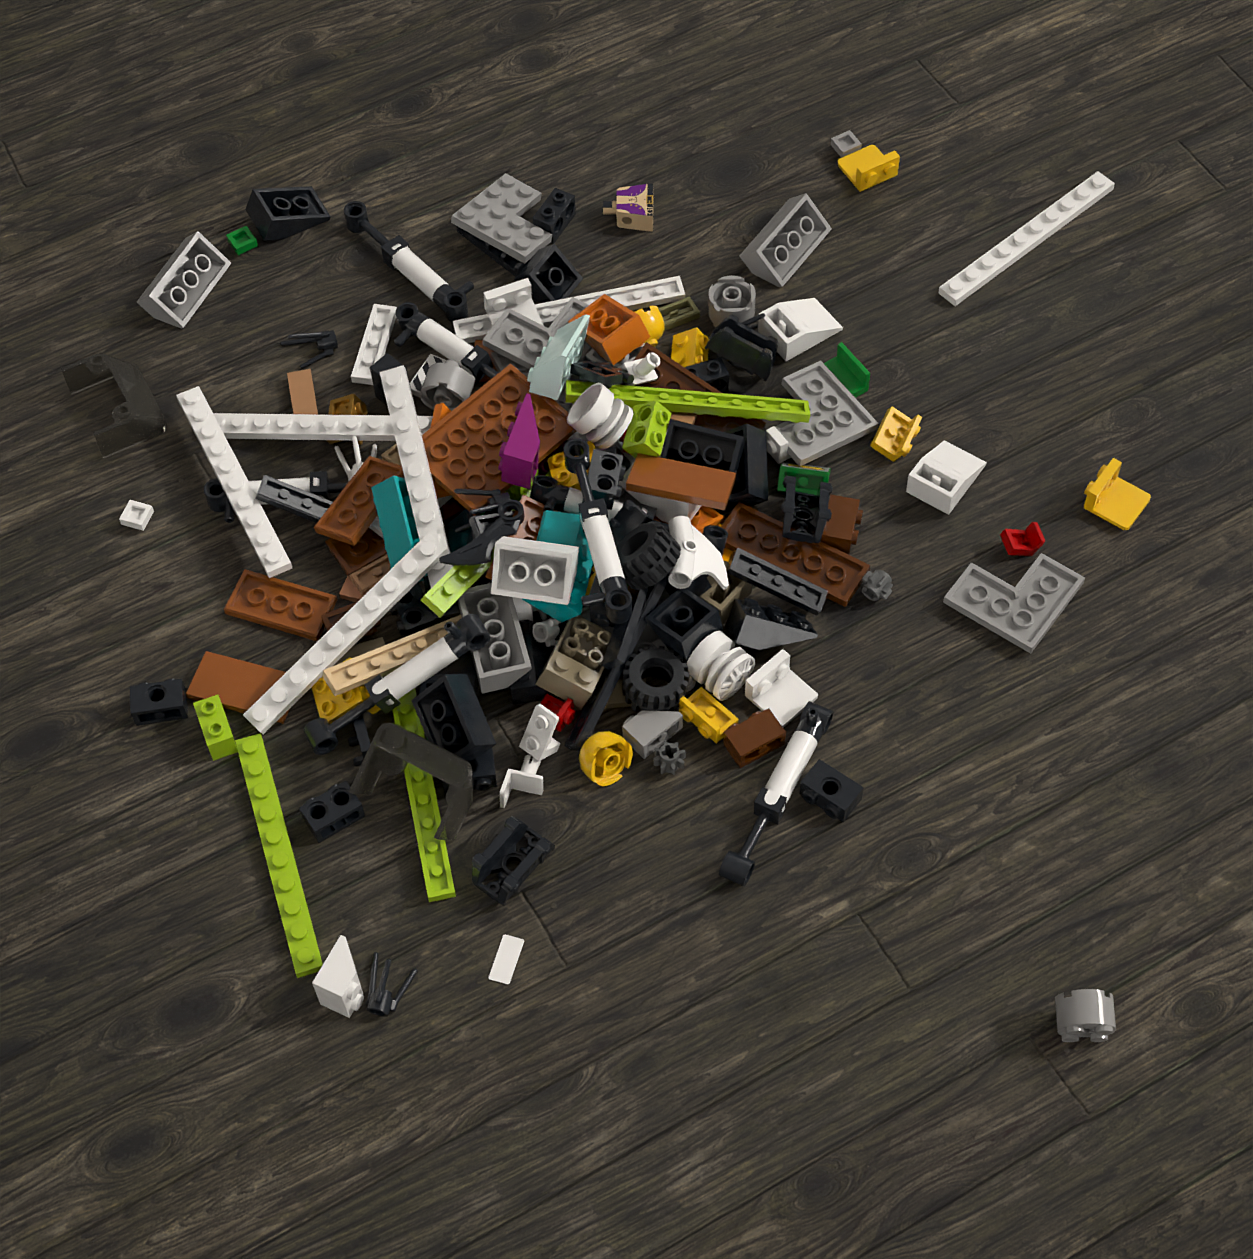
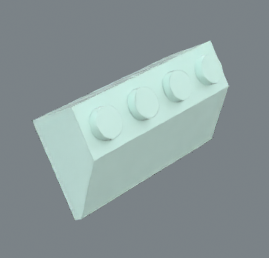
(555, 362)

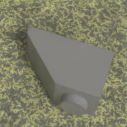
(651, 729)

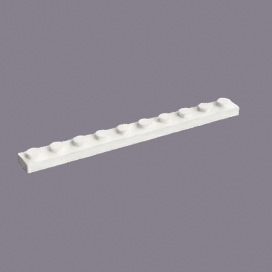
(1026, 238)
(632, 297)
(311, 426)
(414, 462)
(234, 482)
(345, 633)

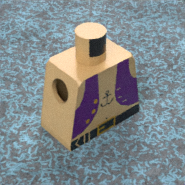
(632, 207)

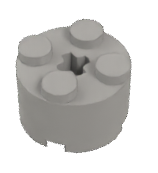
(729, 298)
(447, 385)
(1085, 1015)

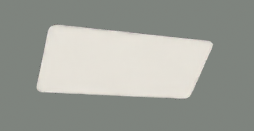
(506, 959)

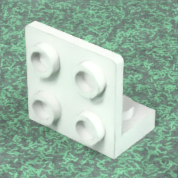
(512, 296)
(779, 689)

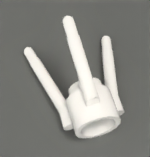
(350, 473)
(548, 630)

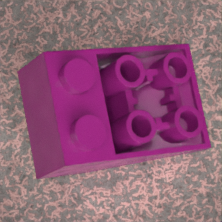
(521, 451)

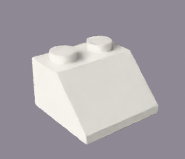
(338, 981)

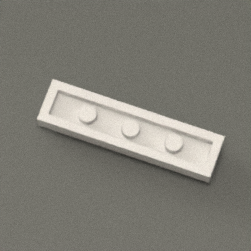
(374, 342)

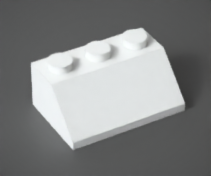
(534, 570)

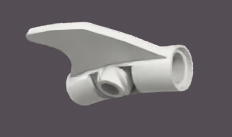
(696, 557)

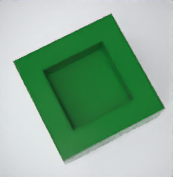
(242, 240)

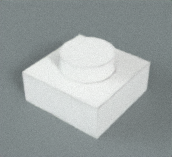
(136, 515)

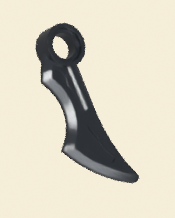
(481, 548)

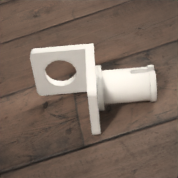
(642, 369)
(522, 780)

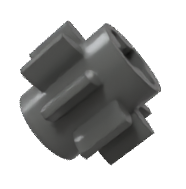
(876, 585)
(662, 757)

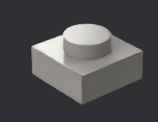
(845, 143)

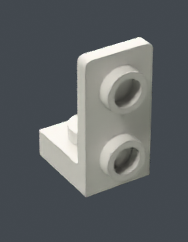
(539, 732)

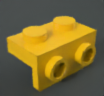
(689, 347)
(895, 434)
(706, 714)

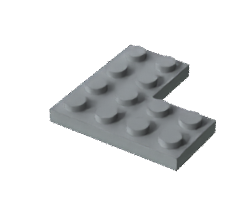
(498, 220)
(524, 339)
(834, 414)
(1019, 612)

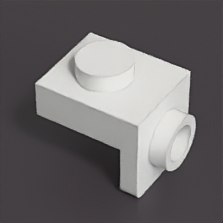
(776, 445)

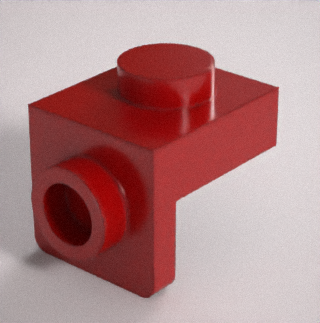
(1023, 542)
(563, 710)

